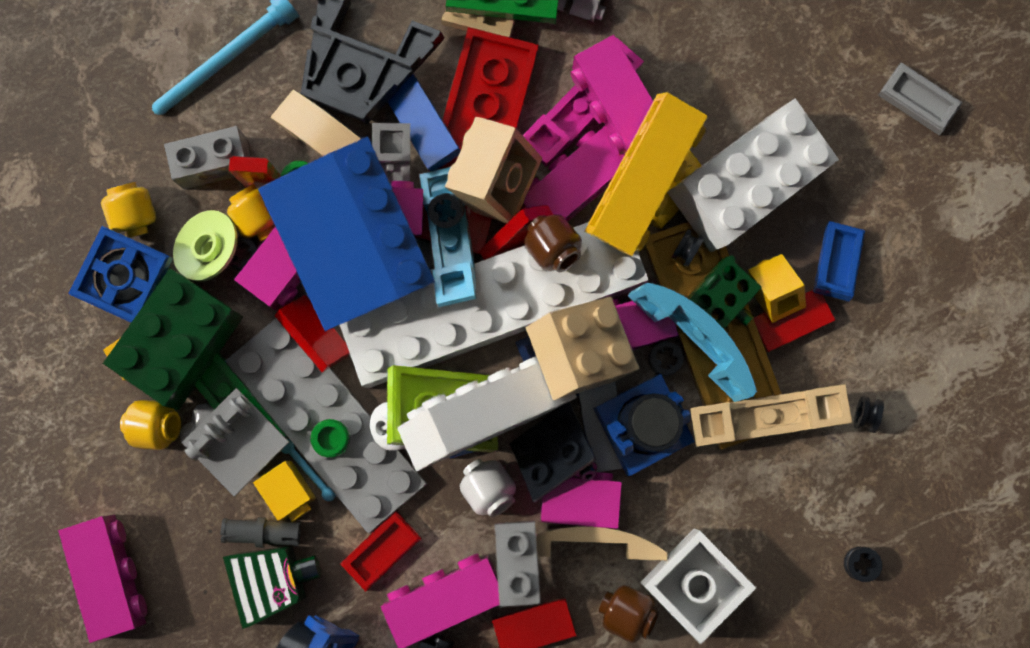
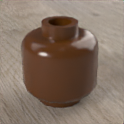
(553, 243)
(628, 614)

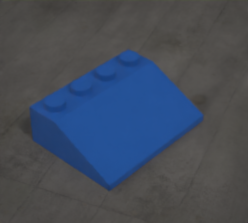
(346, 234)

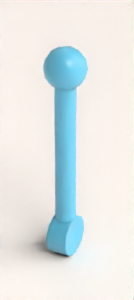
(327, 493)

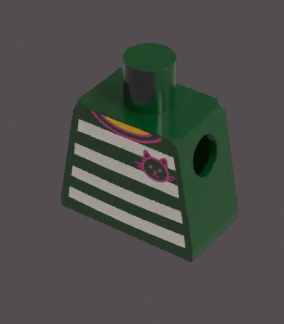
(268, 581)

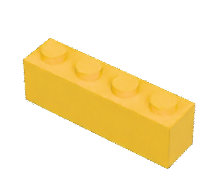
(646, 174)

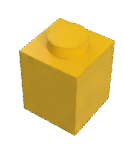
(781, 288)
(285, 492)

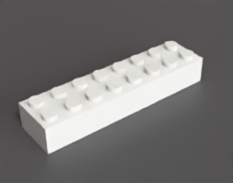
(509, 298)

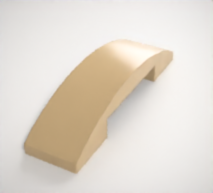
(312, 124)
(771, 415)
(635, 546)

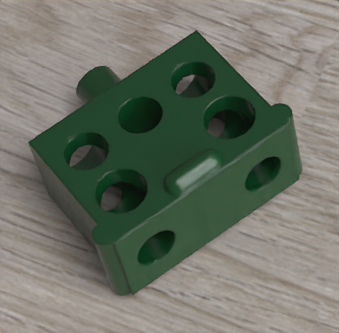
(723, 282)

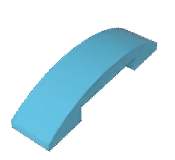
(451, 246)
(731, 370)

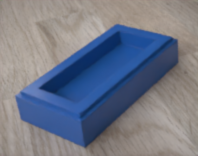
(839, 261)

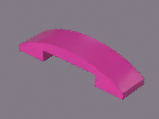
(567, 119)

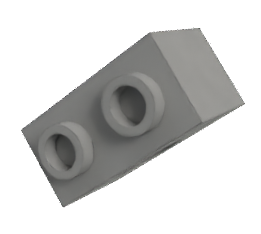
(205, 157)
(517, 563)

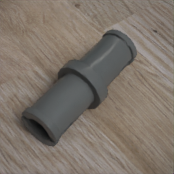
(260, 532)

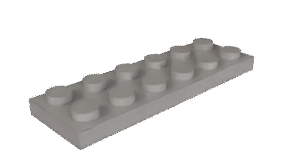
(298, 397)

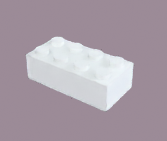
(753, 176)
(477, 413)

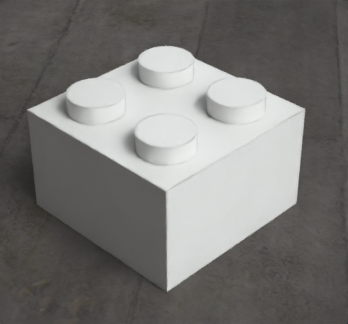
(698, 585)

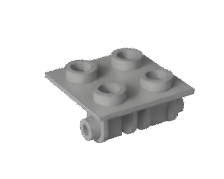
(234, 442)

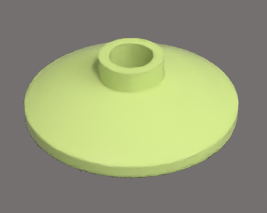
(205, 246)

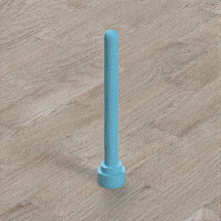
(278, 13)

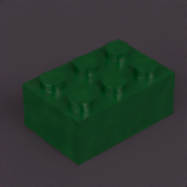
(173, 340)

